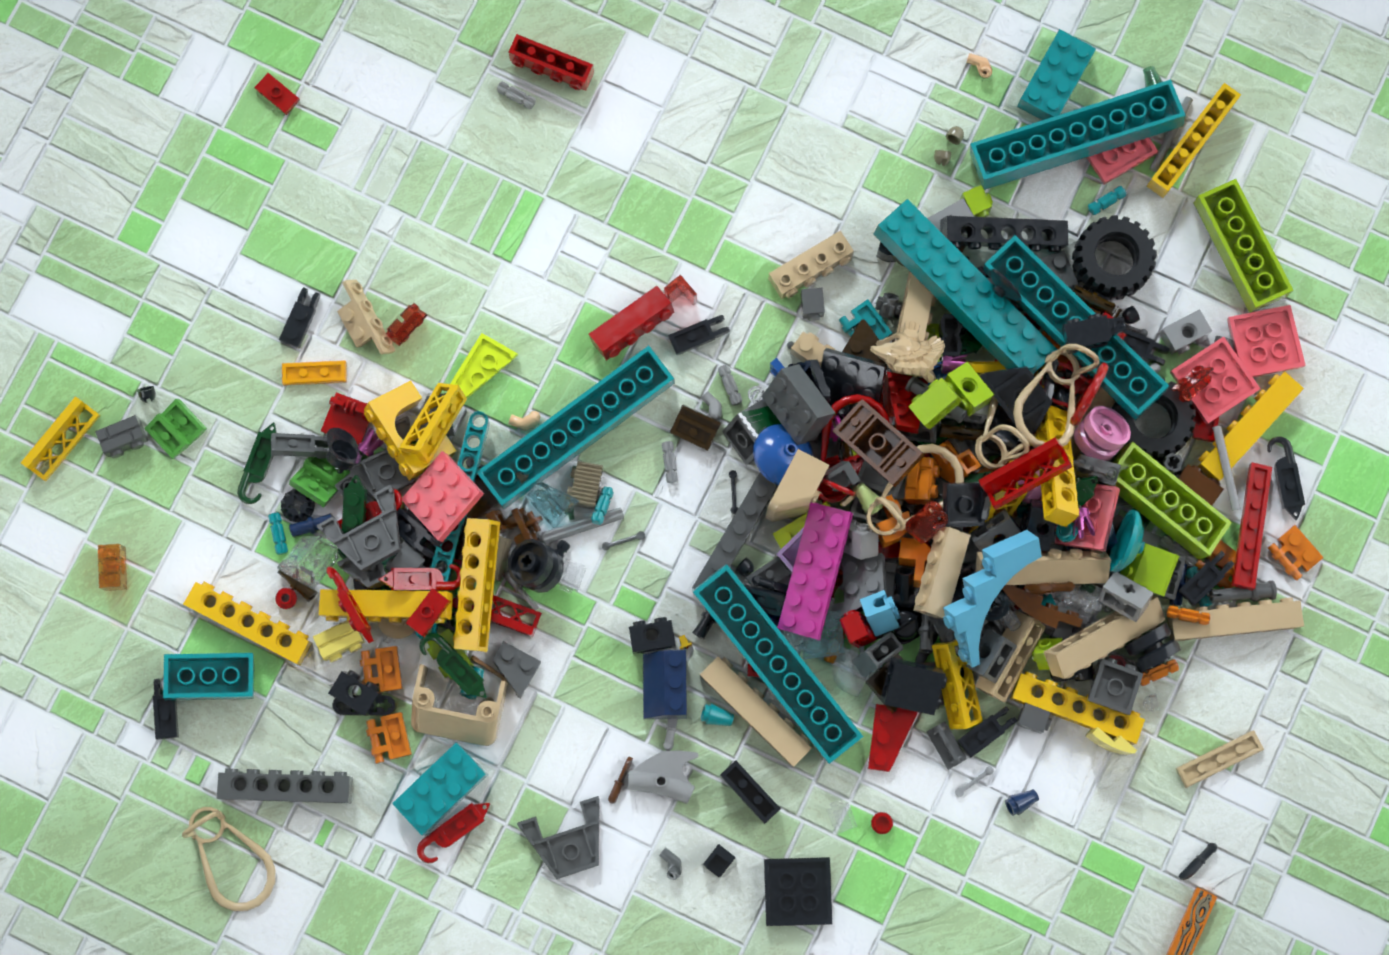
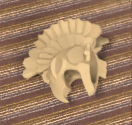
(909, 355)

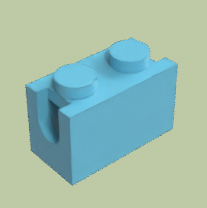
(880, 612)

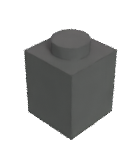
(812, 303)
(1034, 718)

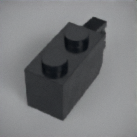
(1092, 332)

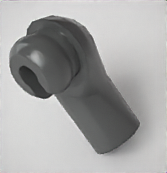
(674, 864)

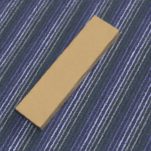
(1219, 759)

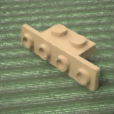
(362, 321)

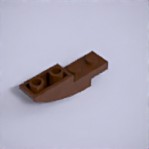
(1032, 606)

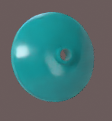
(1129, 541)

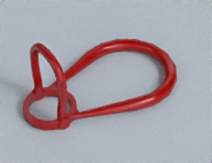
(1088, 394)
(826, 434)

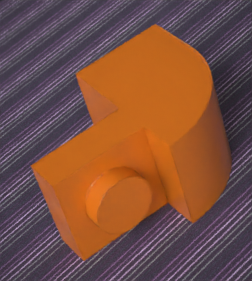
(967, 460)
(889, 524)
(914, 555)

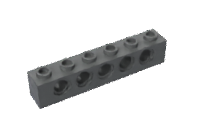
(228, 789)

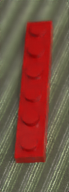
(1252, 526)

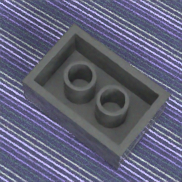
(798, 404)

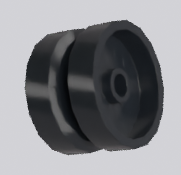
(535, 565)
(1153, 648)

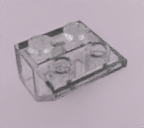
(309, 560)
(1082, 600)

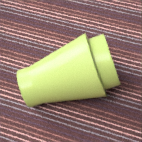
(866, 497)

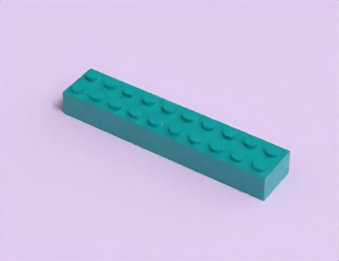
(1077, 134)
(963, 289)
(1053, 303)
(576, 426)
(777, 663)

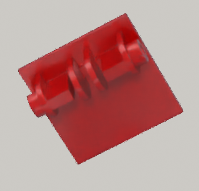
(347, 415)

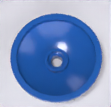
(772, 452)

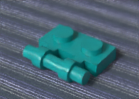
(870, 315)

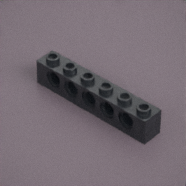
(1054, 229)

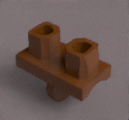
(526, 522)

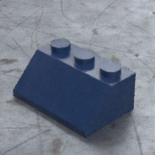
(664, 685)

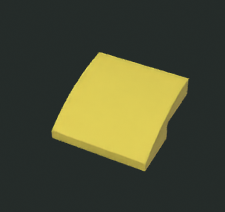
(1115, 745)

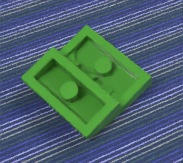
(175, 428)
(317, 480)

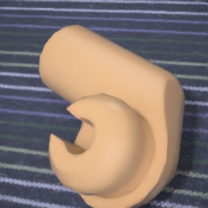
(982, 64)
(527, 422)

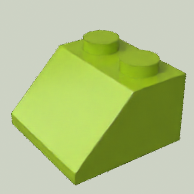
(1152, 569)

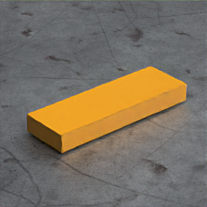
(314, 372)

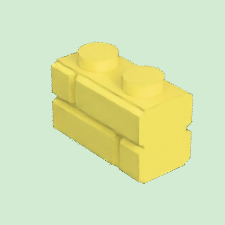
(337, 641)

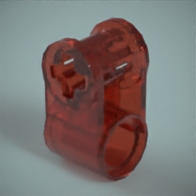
(926, 524)

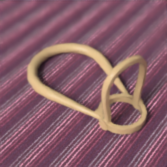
(1018, 407)
(1005, 455)
(894, 508)
(216, 895)

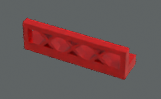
(1024, 469)
(509, 622)

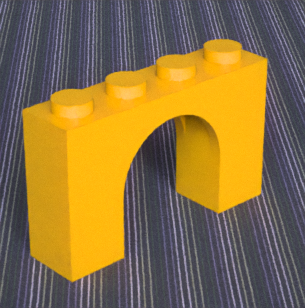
(382, 414)

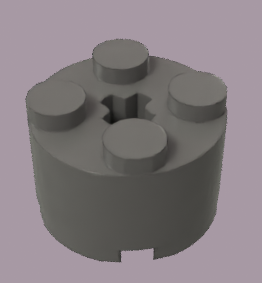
(409, 558)

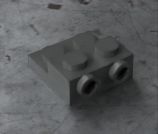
(1115, 685)

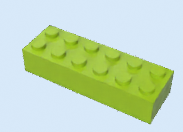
(1243, 246)
(1168, 502)

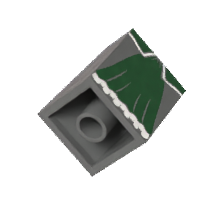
(747, 426)

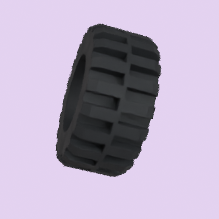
(1126, 234)
(1178, 435)

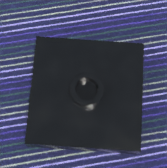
(964, 504)

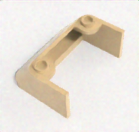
(797, 488)
(454, 725)

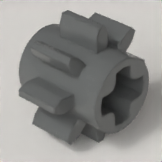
(888, 305)

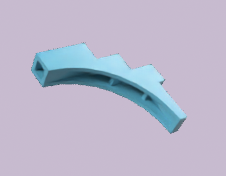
(981, 588)

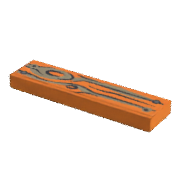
(1192, 923)

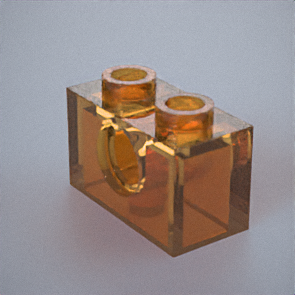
(112, 567)

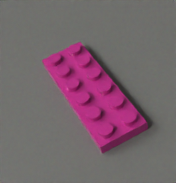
(815, 570)

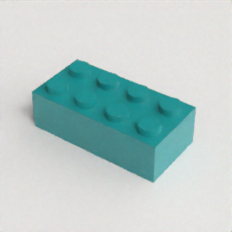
(1056, 76)
(208, 676)
(440, 789)

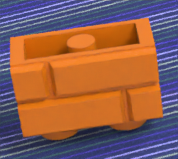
(921, 482)

